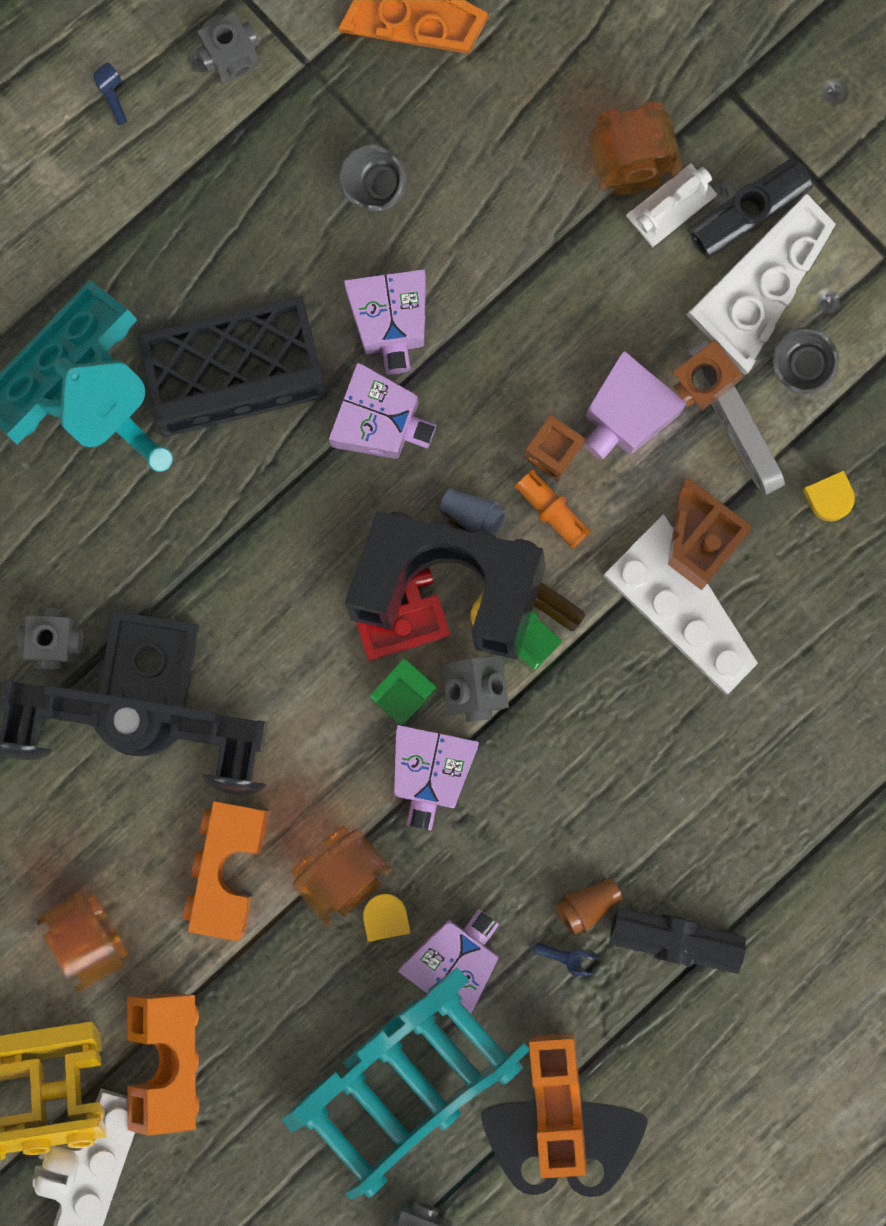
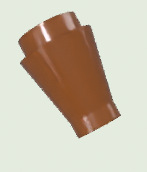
(588, 905)

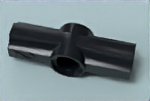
(769, 193)
(677, 940)

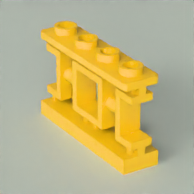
(21, 1058)

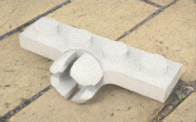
(87, 1176)

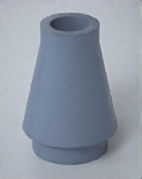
(473, 511)

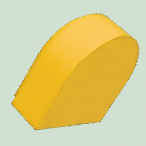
(831, 497)
(385, 917)

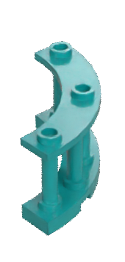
(386, 1046)

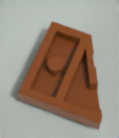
(703, 534)

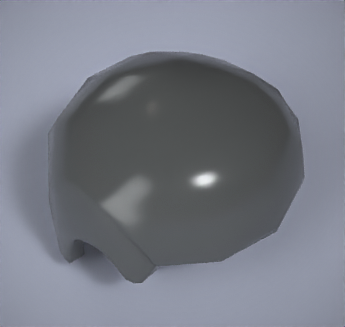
(373, 178)
(805, 360)

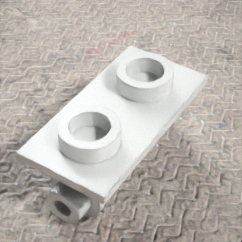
(672, 204)

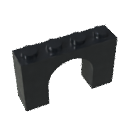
(405, 546)

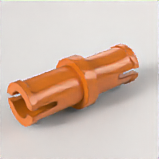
(552, 508)

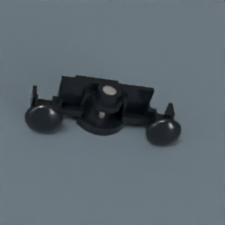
(138, 709)

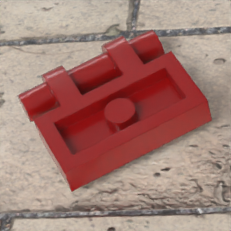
(415, 625)

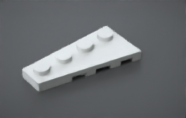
(753, 294)
(680, 610)

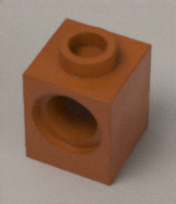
(715, 358)
(554, 448)

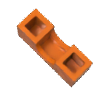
(215, 907)
(169, 1098)
(558, 1105)

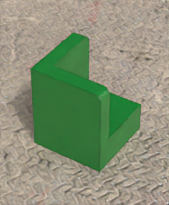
(537, 644)
(403, 692)

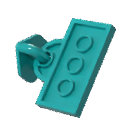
(75, 378)

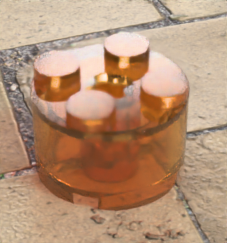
(634, 148)
(340, 874)
(82, 941)

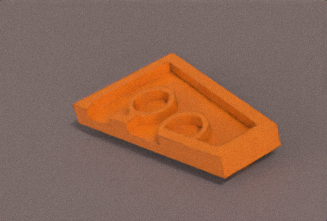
(425, 23)

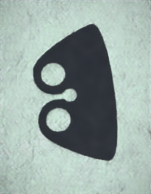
(609, 1137)

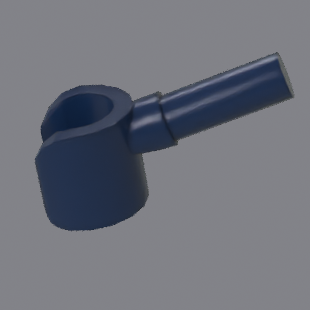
(106, 79)
(571, 959)

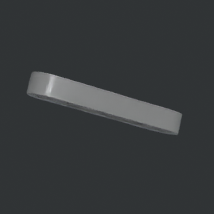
(742, 431)

